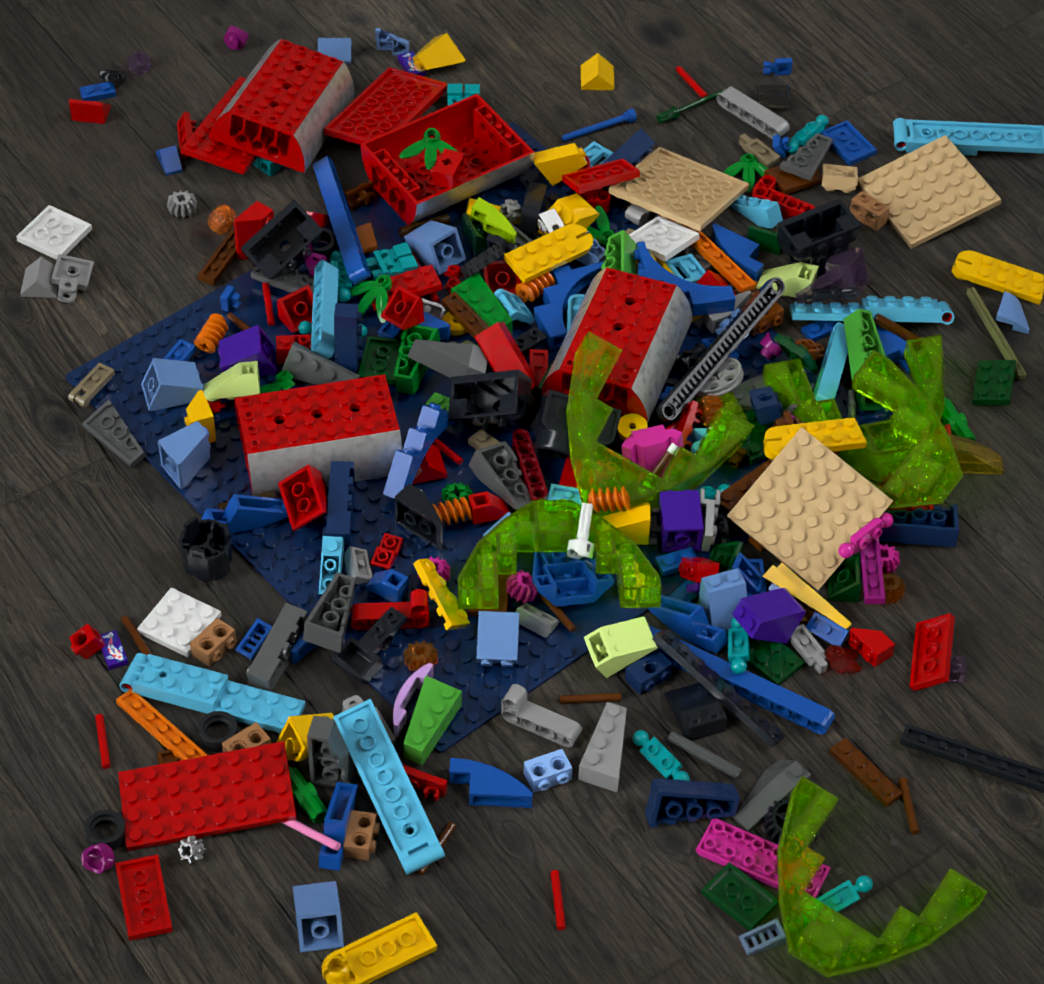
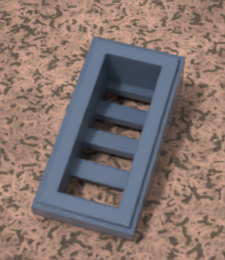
(773, 925)

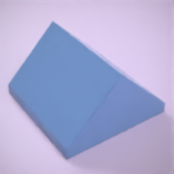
(336, 47)

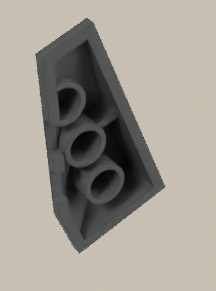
(449, 358)
(499, 471)
(772, 786)

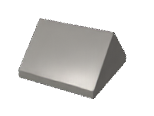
(38, 280)

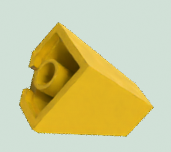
(437, 54)
(560, 161)
(633, 522)
(295, 735)

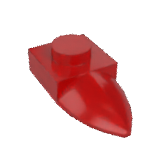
(538, 362)

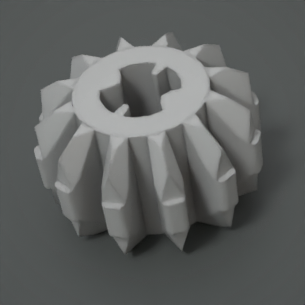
(182, 204)

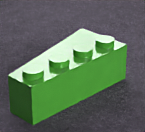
(620, 253)
(861, 338)
(432, 715)

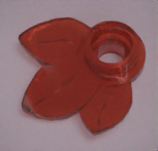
(842, 659)

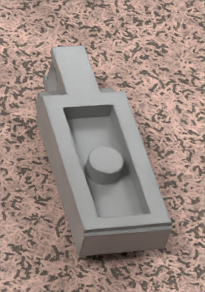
(809, 648)

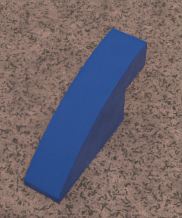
(739, 250)
(893, 347)
(248, 512)
(690, 623)
(489, 785)
(336, 824)

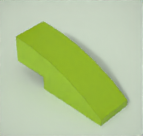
(493, 220)

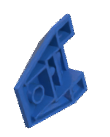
(568, 579)

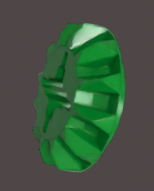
(448, 491)

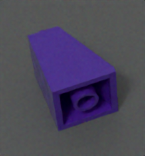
(246, 347)
(680, 520)
(769, 615)

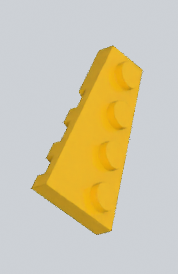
(446, 601)

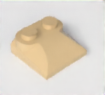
(839, 178)

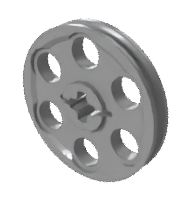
(724, 374)

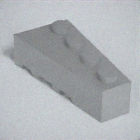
(604, 753)

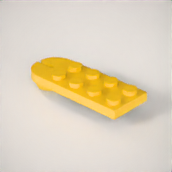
(549, 252)
(999, 275)
(834, 434)
(379, 953)

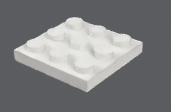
(54, 232)
(664, 237)
(177, 621)

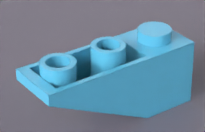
(759, 211)
(330, 560)

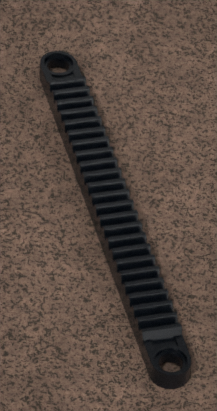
(720, 349)

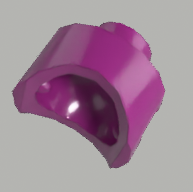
(235, 38)
(311, 264)
(769, 347)
(100, 858)

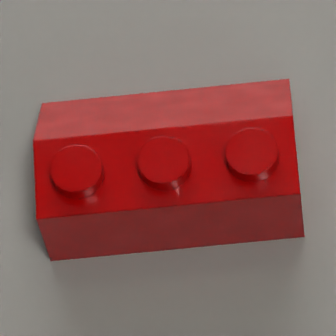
(249, 223)

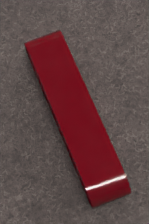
(529, 464)

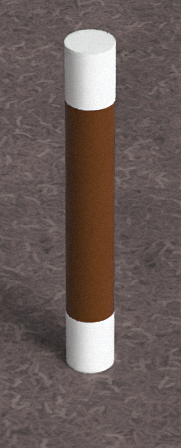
(664, 459)

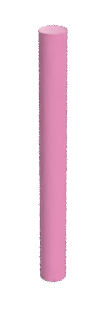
(313, 834)

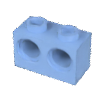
(547, 767)

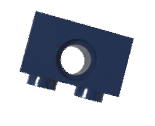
(765, 405)
(648, 671)

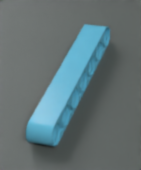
(324, 299)
(832, 364)

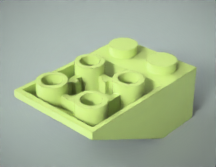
(795, 277)
(235, 382)
(619, 645)

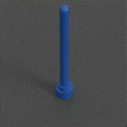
(628, 116)

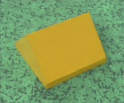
(597, 74)

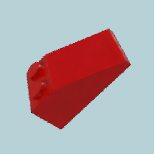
(303, 496)

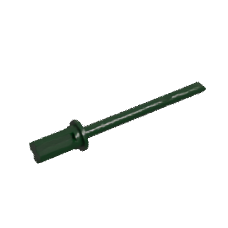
(673, 112)

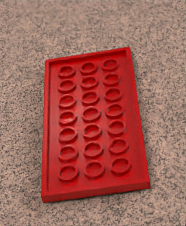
(385, 105)
(215, 152)
(206, 795)

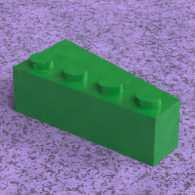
(483, 301)
(408, 371)

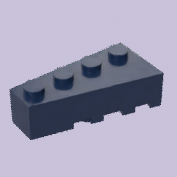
(633, 149)
(347, 335)
(340, 501)
(923, 527)
(689, 800)

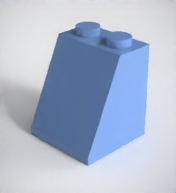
(436, 245)
(170, 383)
(185, 452)
(720, 596)
(497, 638)
(318, 916)

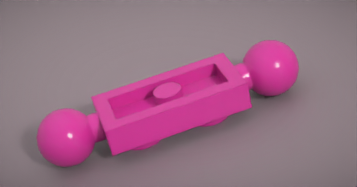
(865, 535)

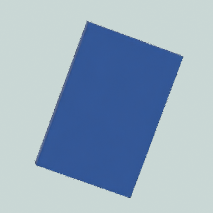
(849, 143)

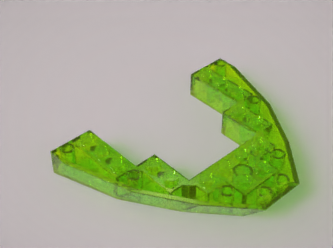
(884, 447)
(932, 465)
(601, 467)
(548, 528)
(829, 939)

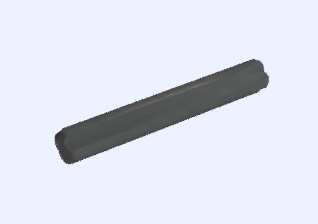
(704, 755)

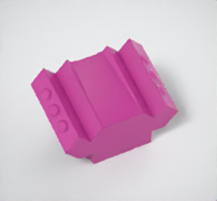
(649, 445)

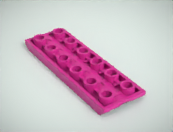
(748, 853)

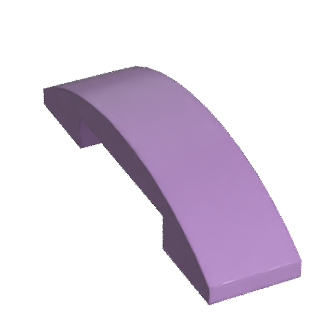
(405, 694)

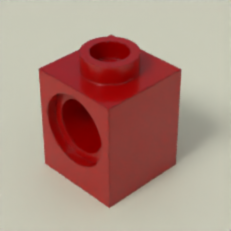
(86, 641)

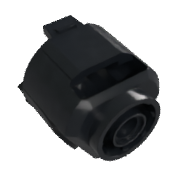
(204, 549)

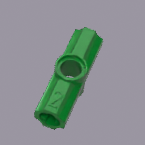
(956, 421)
(306, 797)

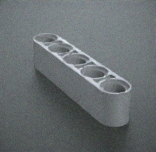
(752, 112)

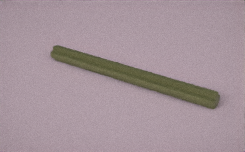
(994, 331)

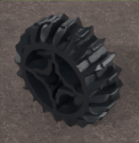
(775, 820)

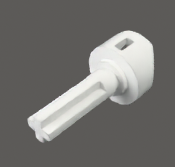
(581, 546)

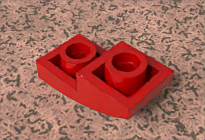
(387, 551)

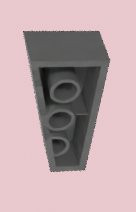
(330, 616)
(276, 650)
(328, 754)

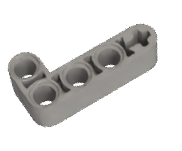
(537, 719)

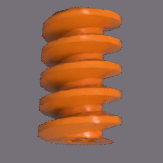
(534, 288)
(211, 333)
(609, 499)
(453, 511)

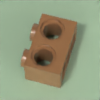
(869, 210)
(213, 642)
(247, 739)
(358, 835)

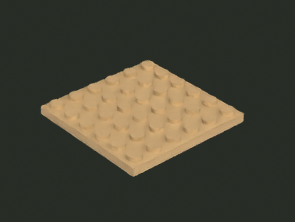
(680, 189)
(929, 191)
(808, 508)

